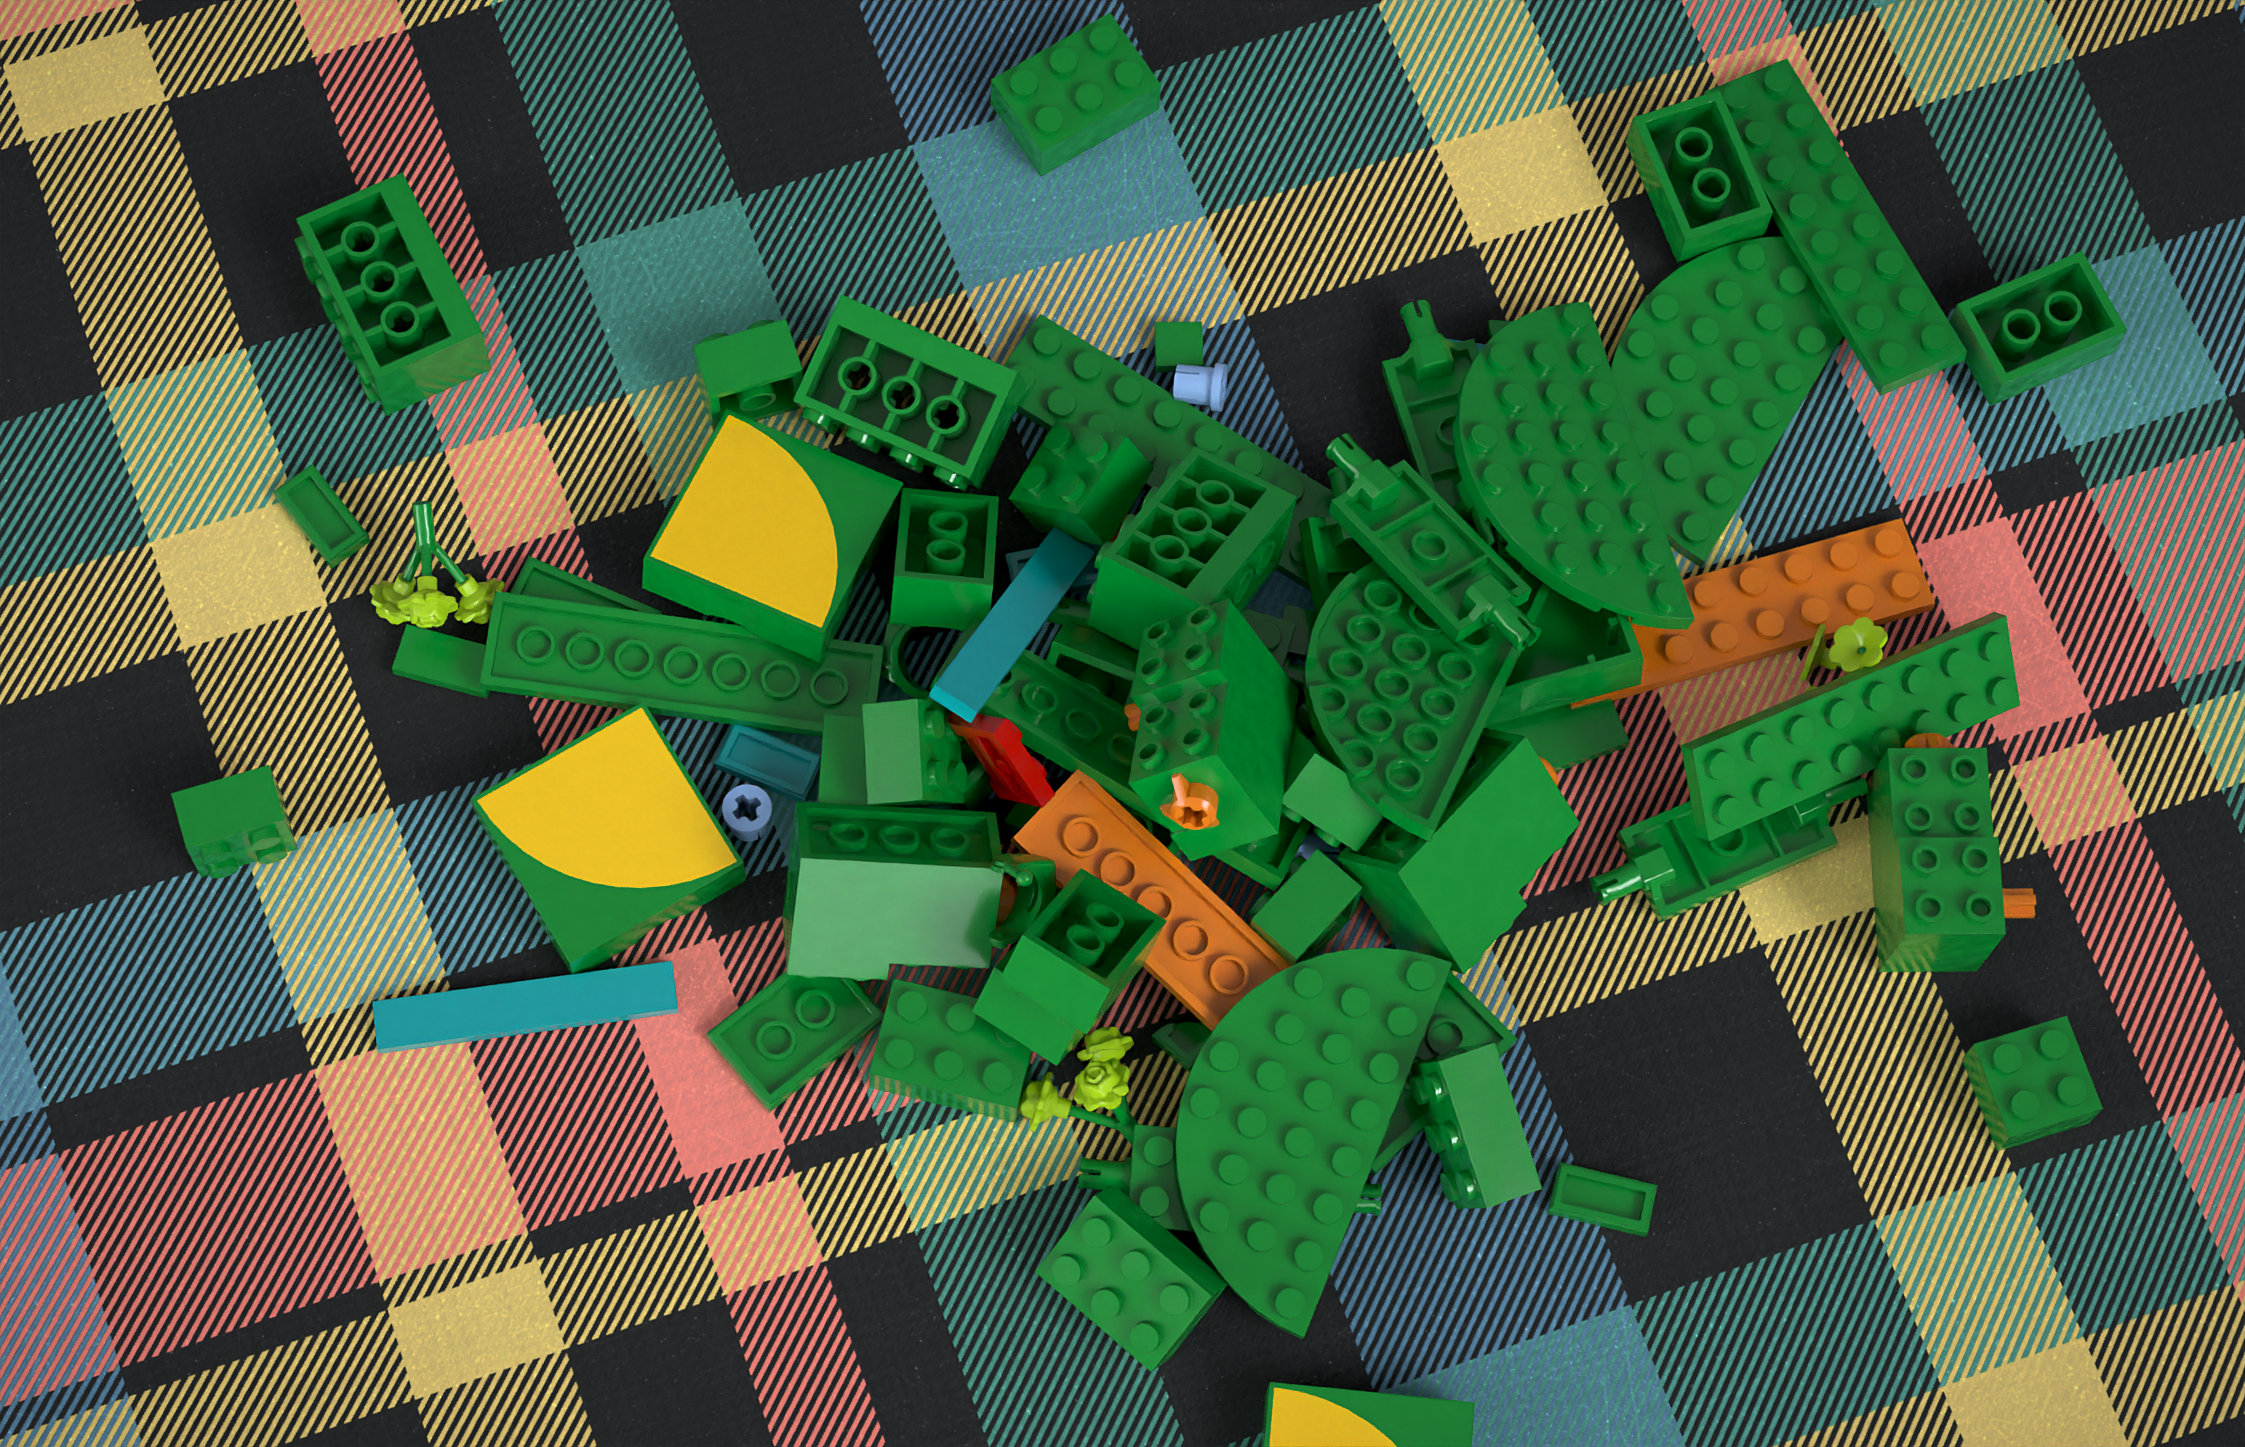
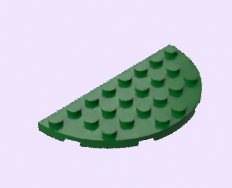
(1717, 377)
(1561, 471)
(1402, 698)
(1292, 1117)

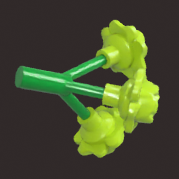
(428, 605)
(1098, 1085)

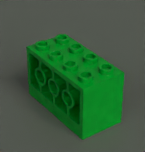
(391, 295)
(903, 364)
(1192, 544)

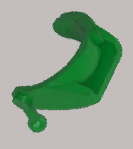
(893, 663)
(1035, 892)

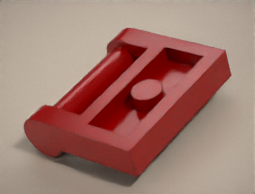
(1000, 751)

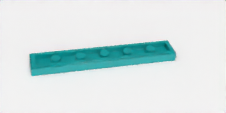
(1011, 625)
(525, 1007)

